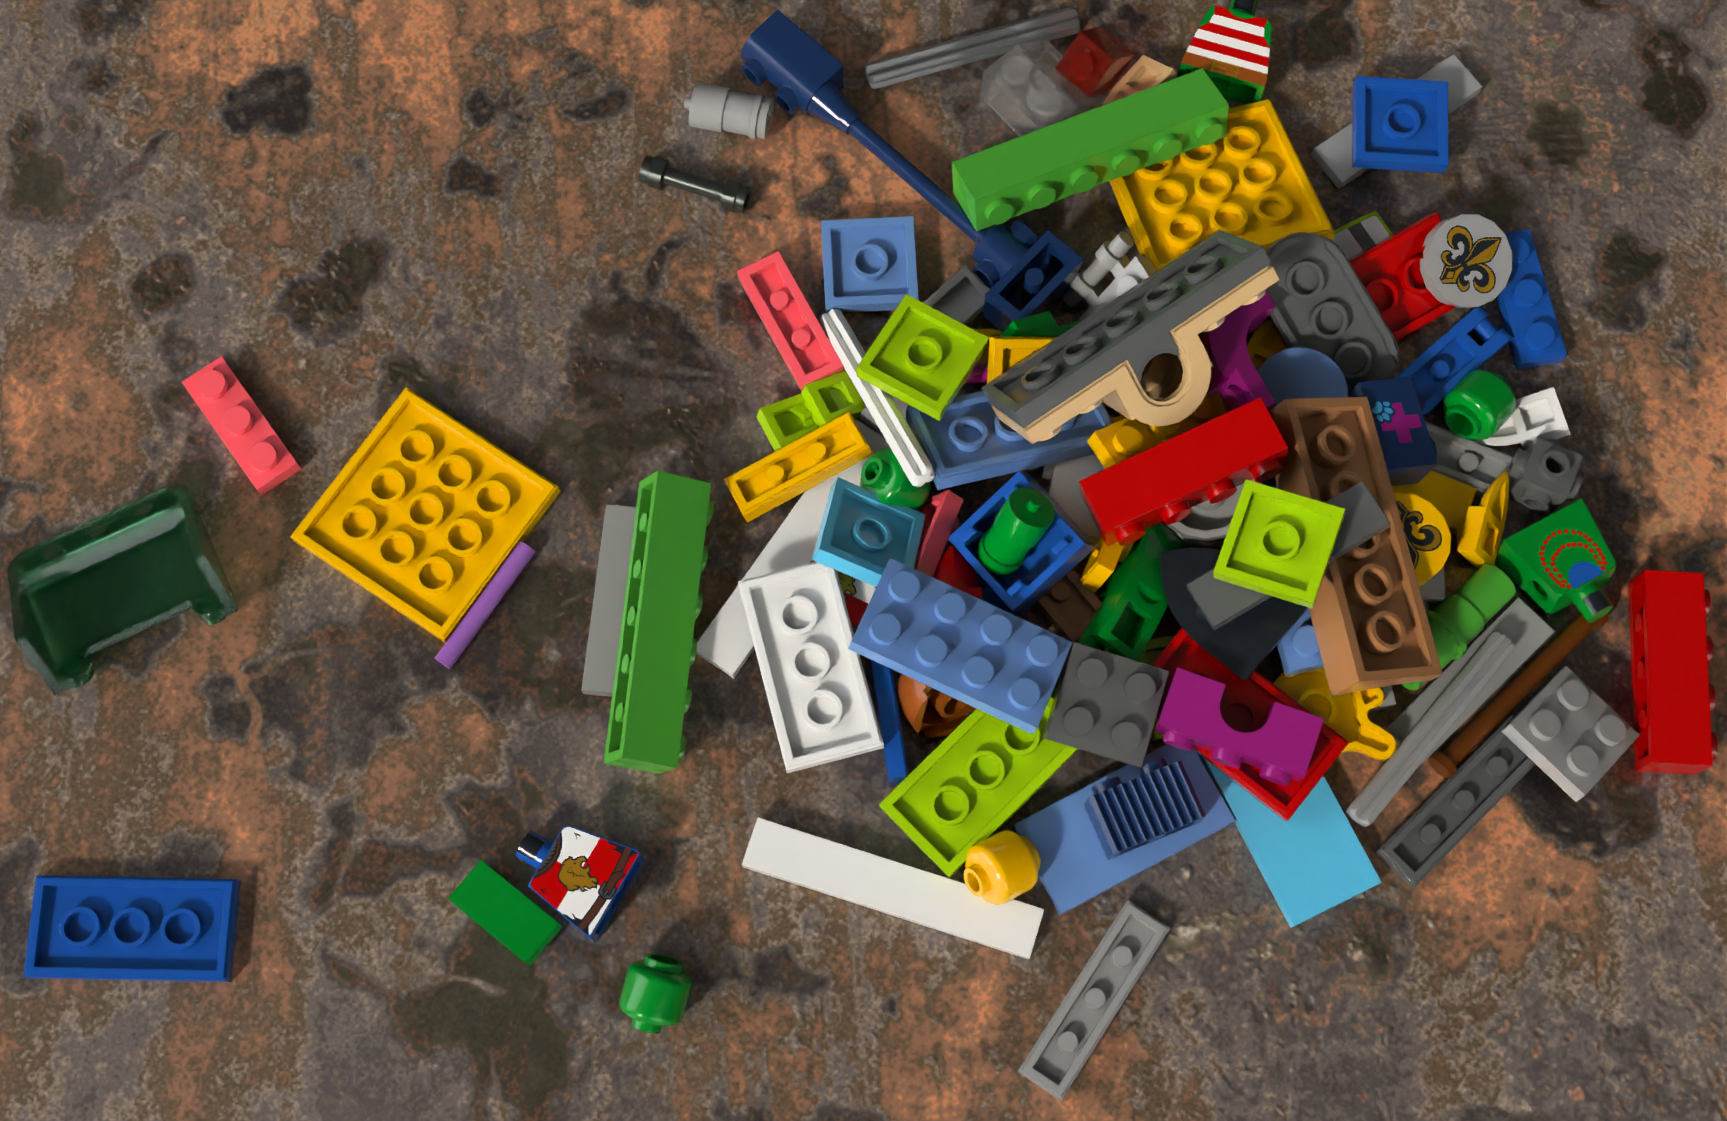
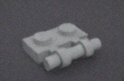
(1112, 258)

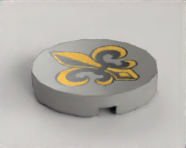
(1466, 261)

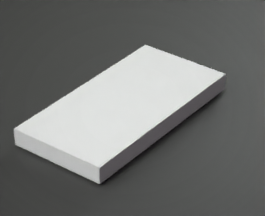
(806, 666)

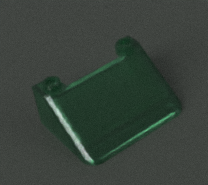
(113, 583)

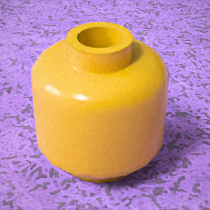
(1001, 867)

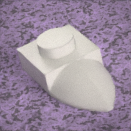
(1533, 417)

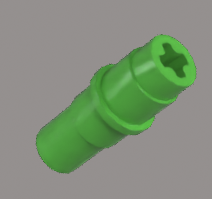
(1466, 612)

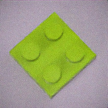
(922, 357)
(1279, 543)

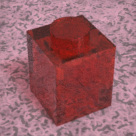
(1095, 61)

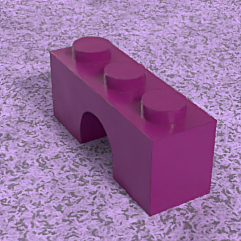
(1278, 748)

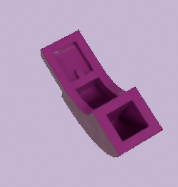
(1232, 368)

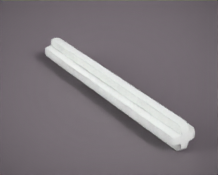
(879, 403)

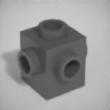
(1545, 475)

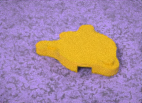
(1343, 713)

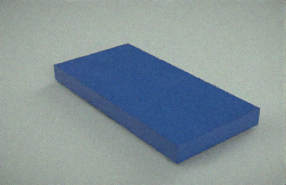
(132, 928)

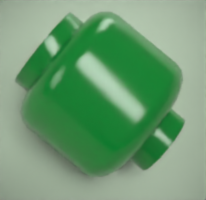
(1478, 405)
(888, 480)
(655, 992)

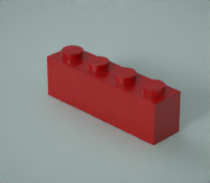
(1184, 473)
(1671, 672)

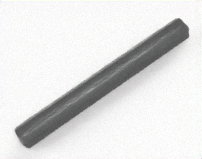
(971, 48)

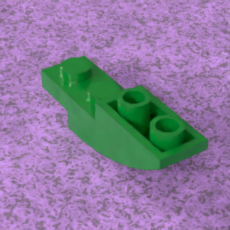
(1133, 598)

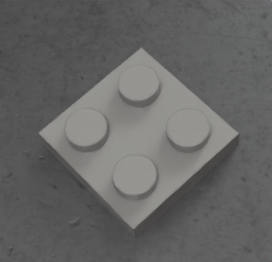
(1570, 733)

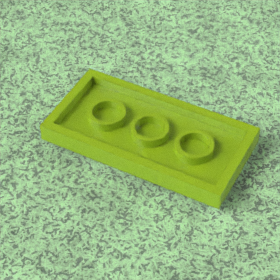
(973, 785)

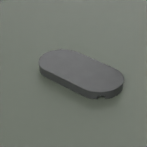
(1328, 308)

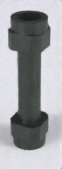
(658, 173)

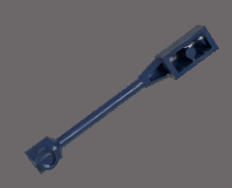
(812, 81)

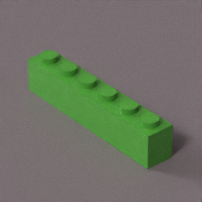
(1089, 149)
(659, 624)

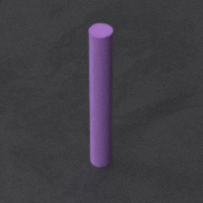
(485, 605)

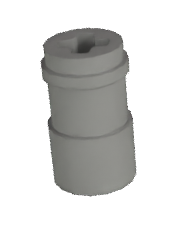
(726, 110)

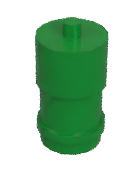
(1015, 531)

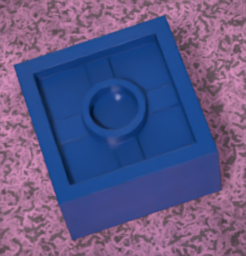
(1045, 563)

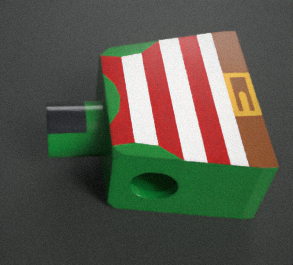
(1232, 50)

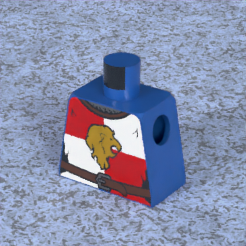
(580, 875)

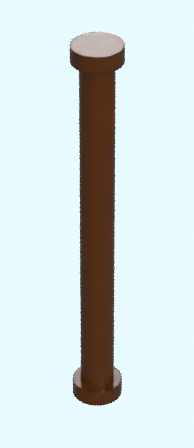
(1445, 762)

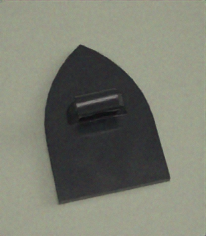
(1242, 641)

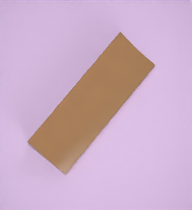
(1369, 601)

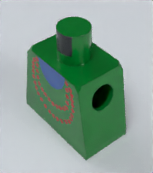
(1561, 562)

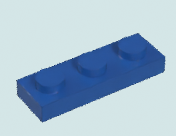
(1528, 308)

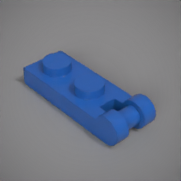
(1454, 356)

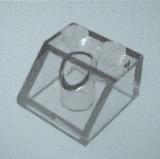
(1030, 91)

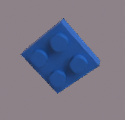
(1400, 124)

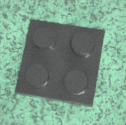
(1106, 704)

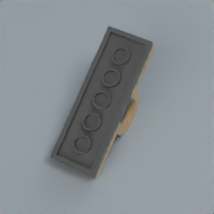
(1137, 345)

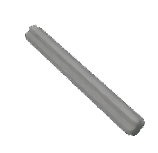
(1430, 729)

